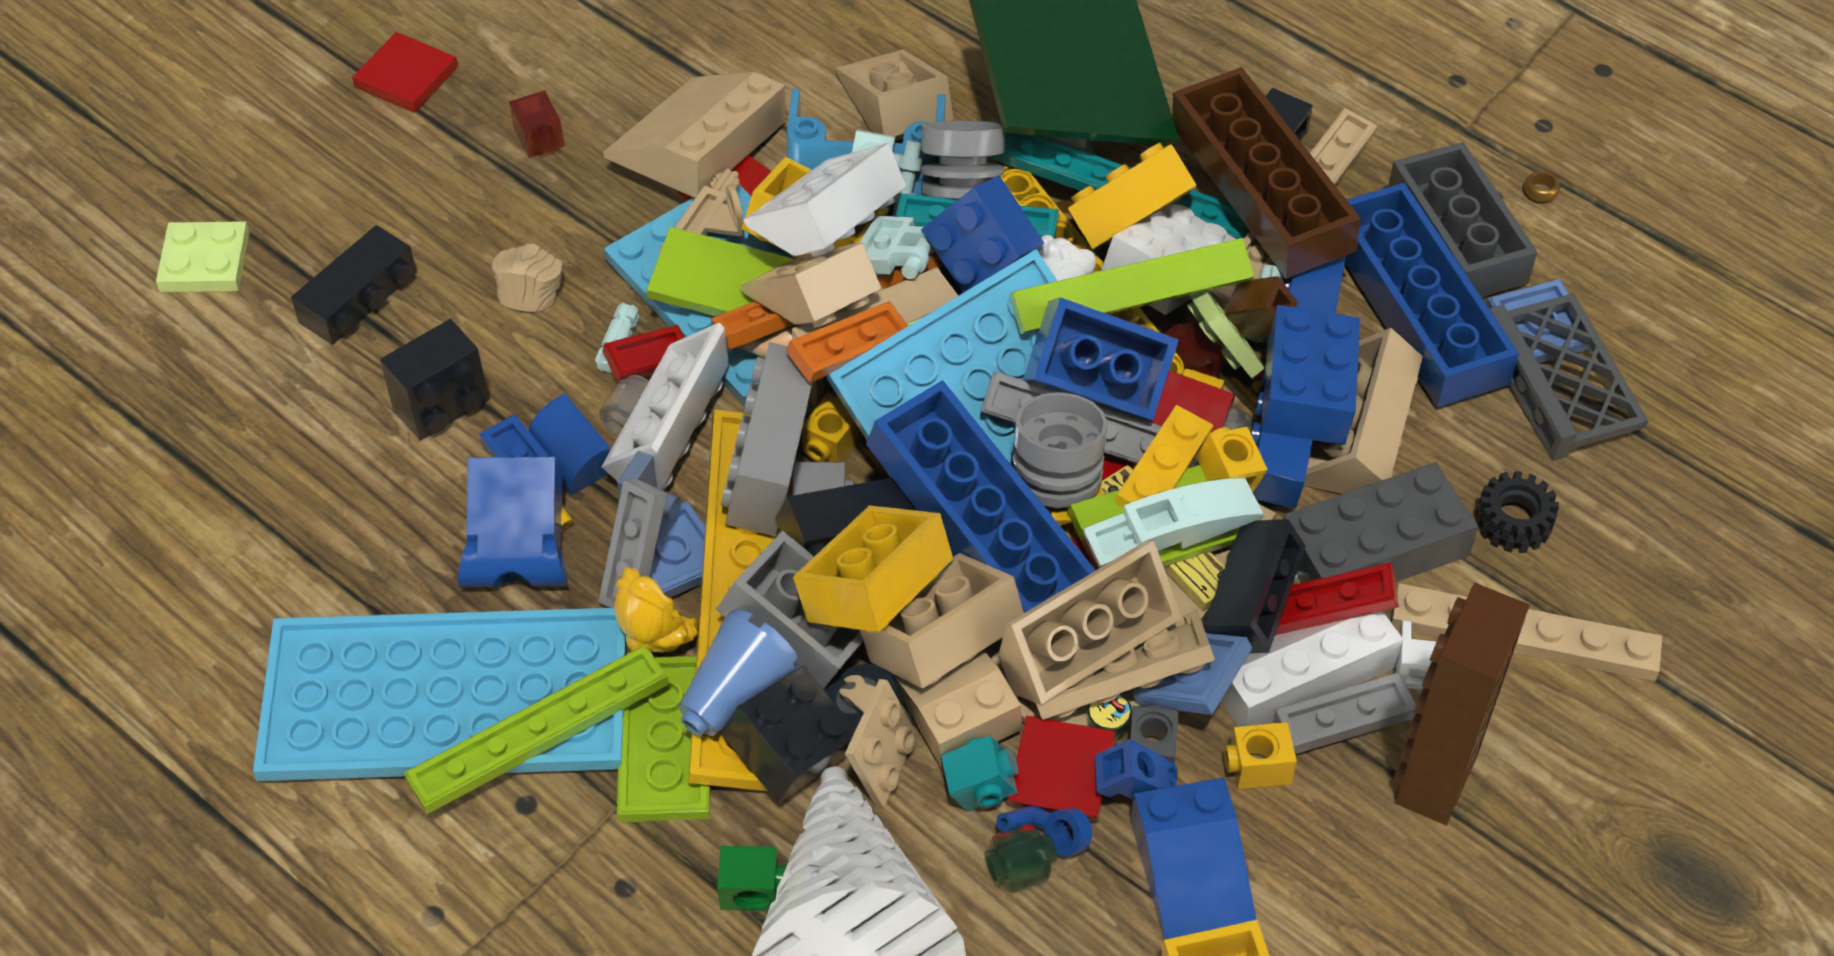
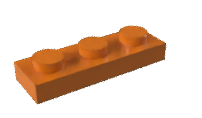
(843, 341)

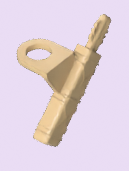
(715, 208)

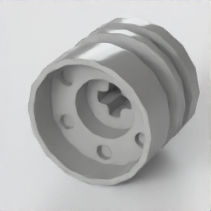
(962, 156)
(1060, 448)

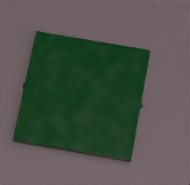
(1074, 70)

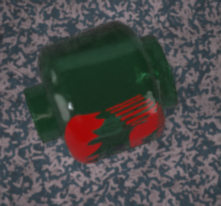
(1020, 858)

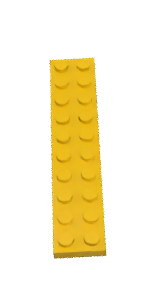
(725, 557)

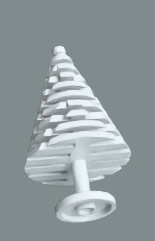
(852, 888)

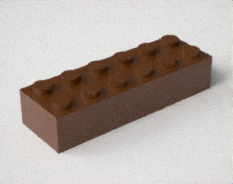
(1265, 172)
(1458, 701)

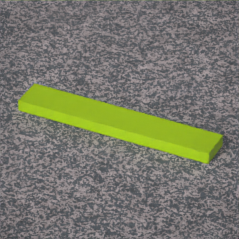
(1139, 282)
(535, 729)

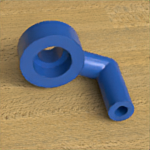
(1066, 827)

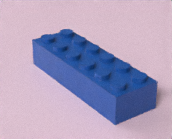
(1428, 298)
(985, 505)

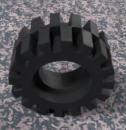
(1523, 494)

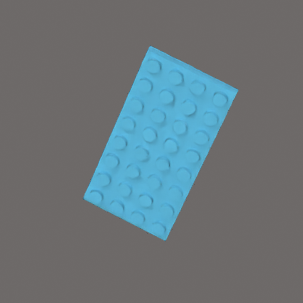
(405, 687)

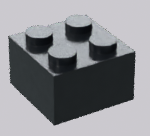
(435, 379)
(789, 733)

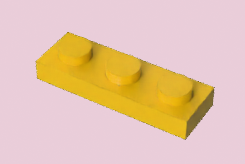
(1166, 456)

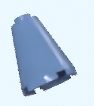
(734, 669)

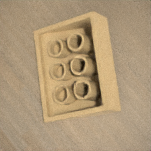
(702, 130)

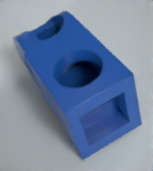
(1132, 769)

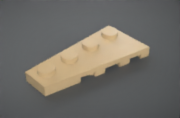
(1163, 655)

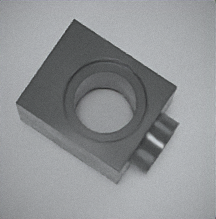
(1158, 723)

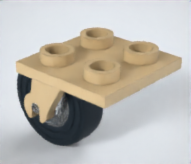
(883, 730)

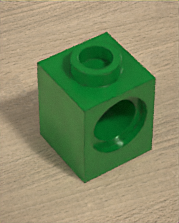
(748, 877)

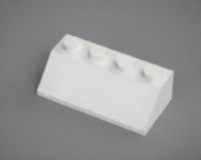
(829, 201)
(672, 404)
(1311, 665)

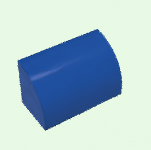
(572, 441)

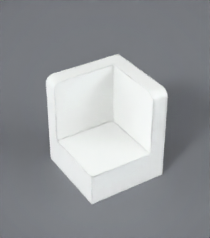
(1413, 657)

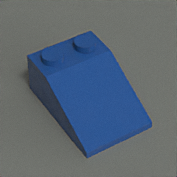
(1192, 857)

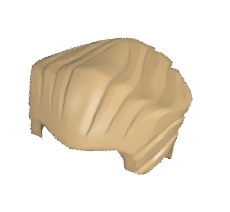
(527, 278)

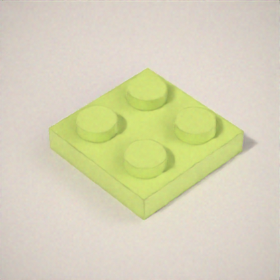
(202, 256)
(1224, 333)

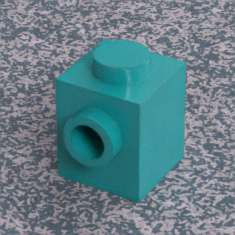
(980, 773)

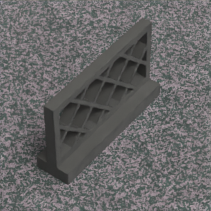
(1535, 392)

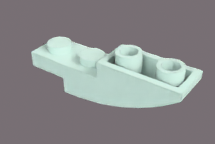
(1174, 517)

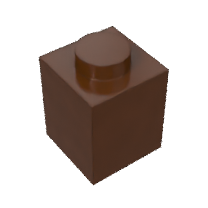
(1255, 304)

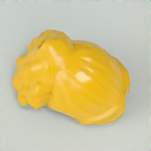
(649, 615)

